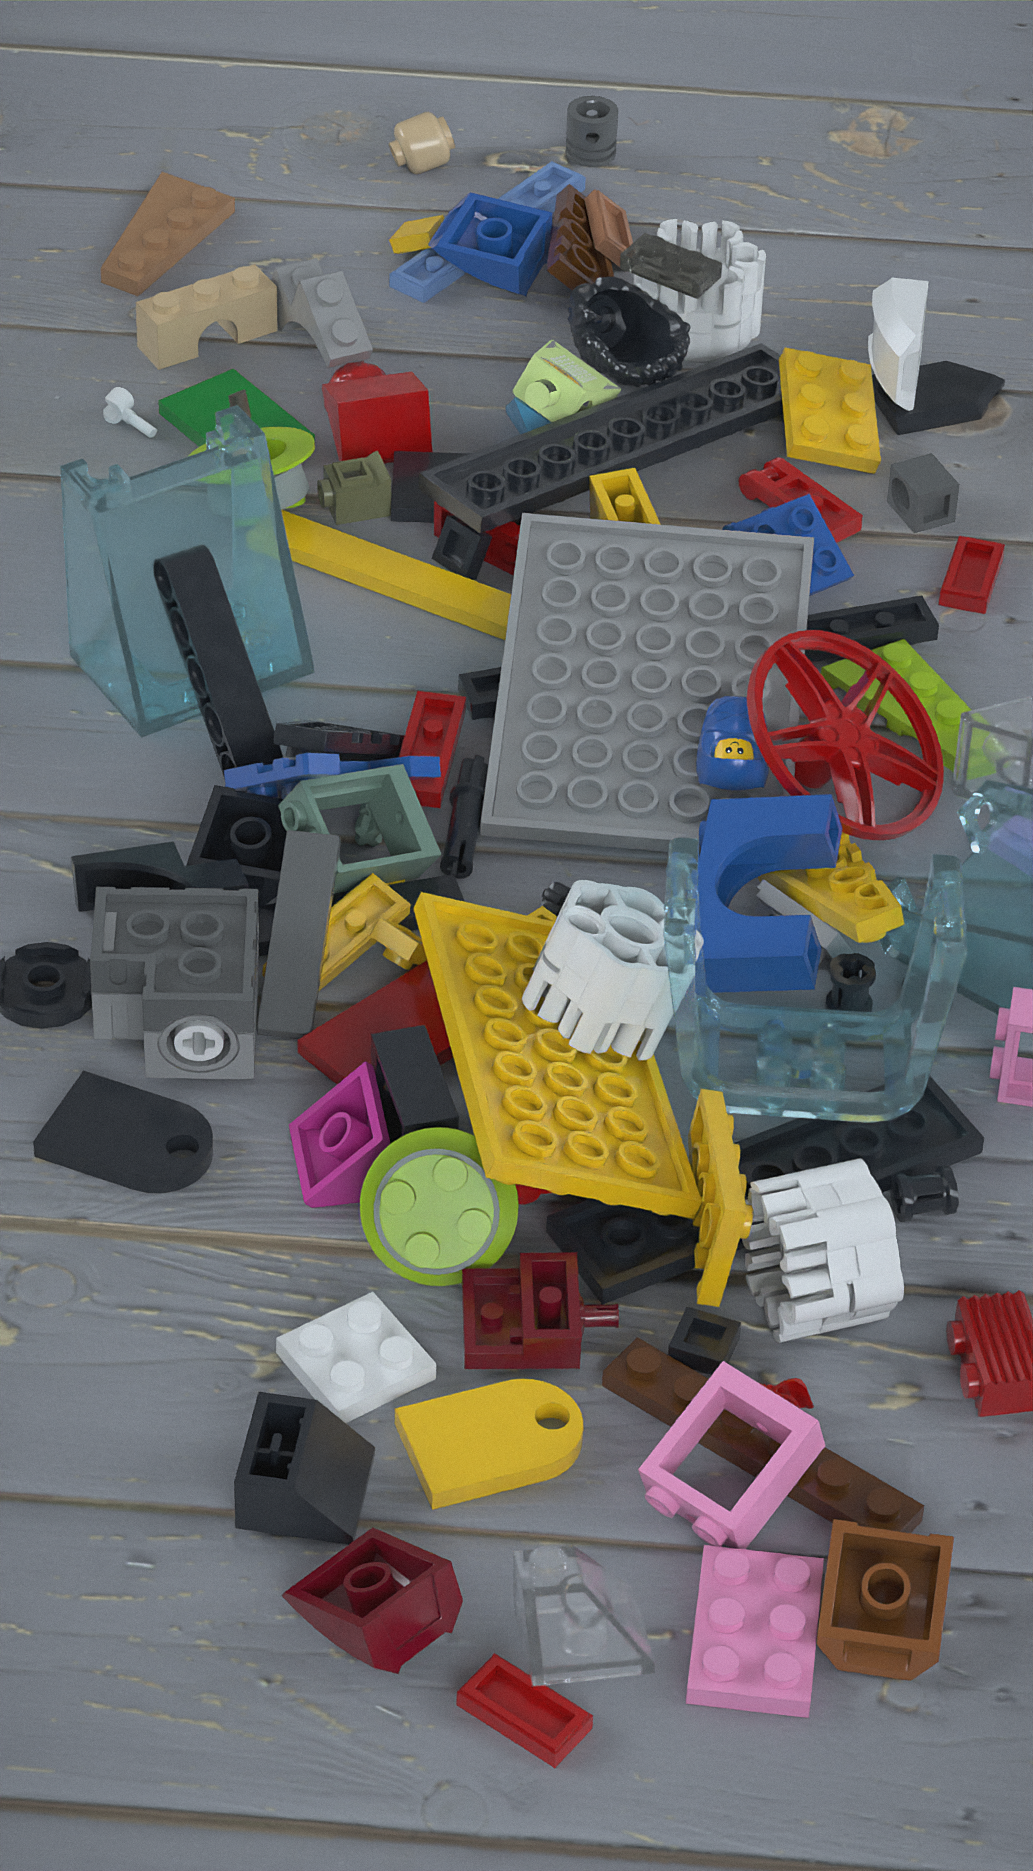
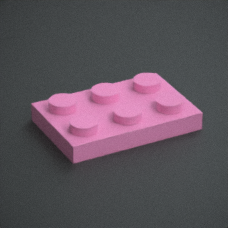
(755, 1631)

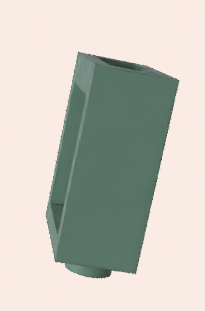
(389, 797)

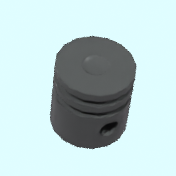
(589, 138)

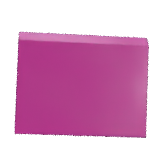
(340, 1140)

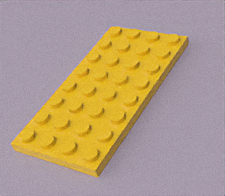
(535, 1102)

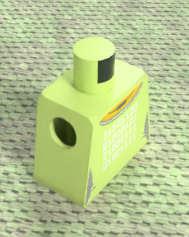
(560, 383)

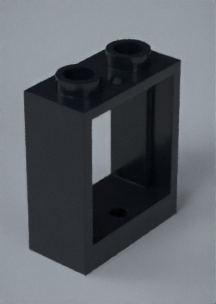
(411, 1082)

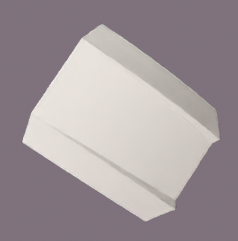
(898, 337)

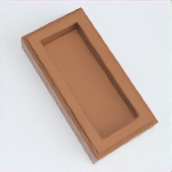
(608, 226)

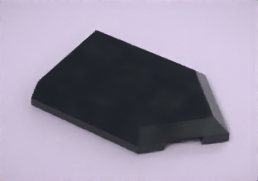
(943, 397)

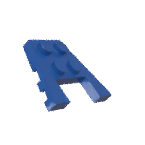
(287, 773)

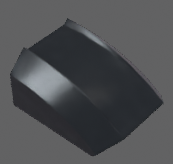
(246, 830)

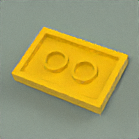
(829, 410)

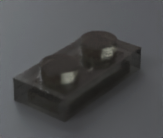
(671, 265)

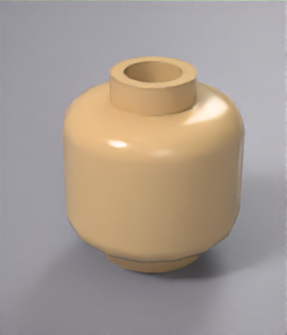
(422, 143)

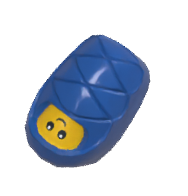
(727, 748)

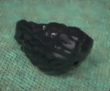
(633, 334)

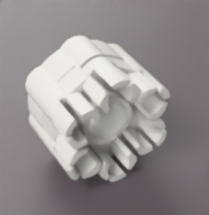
(729, 310)
(610, 966)
(832, 1254)

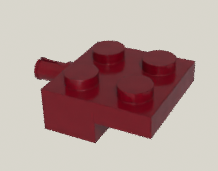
(528, 1314)

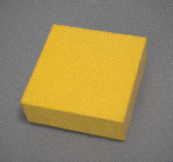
(415, 234)

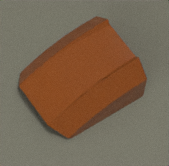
(884, 1600)

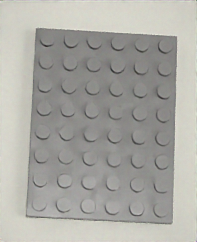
(612, 668)

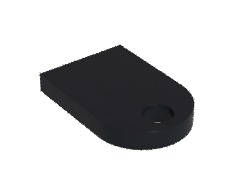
(126, 1136)

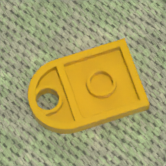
(489, 1439)

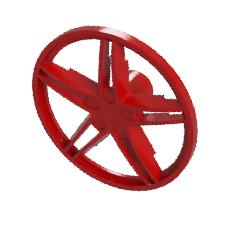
(839, 735)

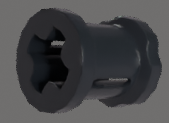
(848, 985)
(924, 1193)

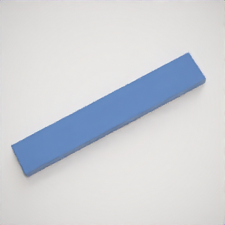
(431, 273)

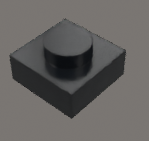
(461, 548)
(704, 1340)

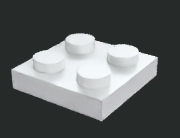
(356, 1358)

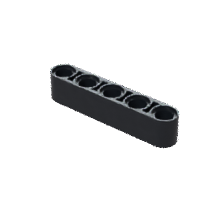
(215, 658)

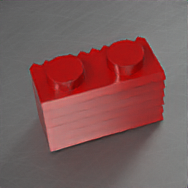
(995, 1352)

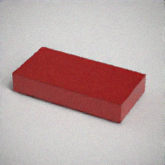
(972, 574)
(524, 1713)

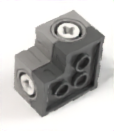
(178, 977)

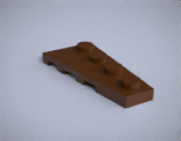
(572, 248)

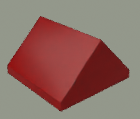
(379, 416)

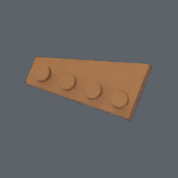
(163, 231)

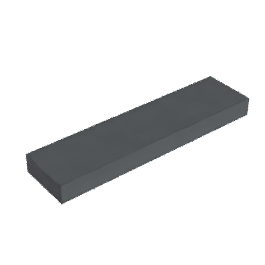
(298, 934)

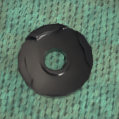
(50, 1005)

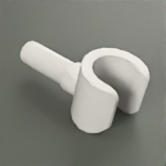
(119, 408)

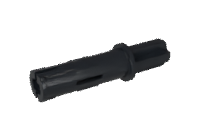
(465, 819)

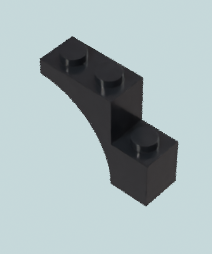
(148, 867)

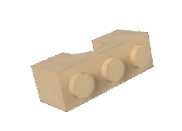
(174, 320)

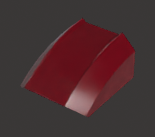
(380, 1599)

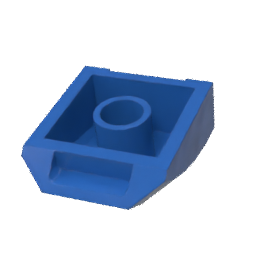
(495, 241)

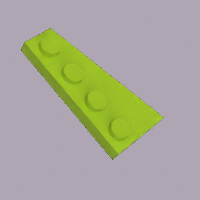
(934, 693)

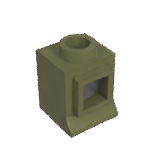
(356, 489)

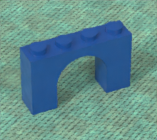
(744, 842)

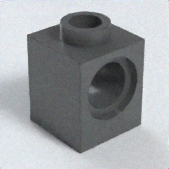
(923, 493)

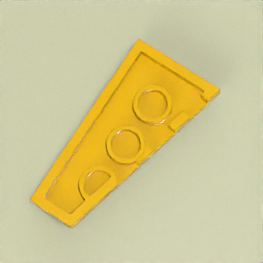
(844, 895)
(723, 1209)

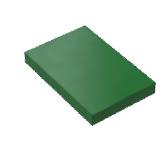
(195, 407)

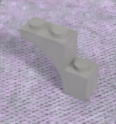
(323, 308)

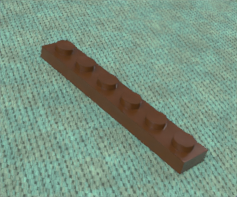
(828, 1487)

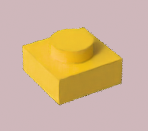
(401, 944)

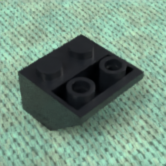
(301, 1471)

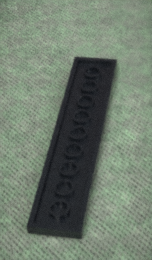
(613, 436)

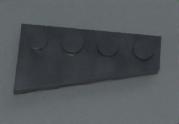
(330, 738)

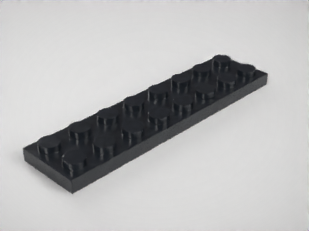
(635, 1248)

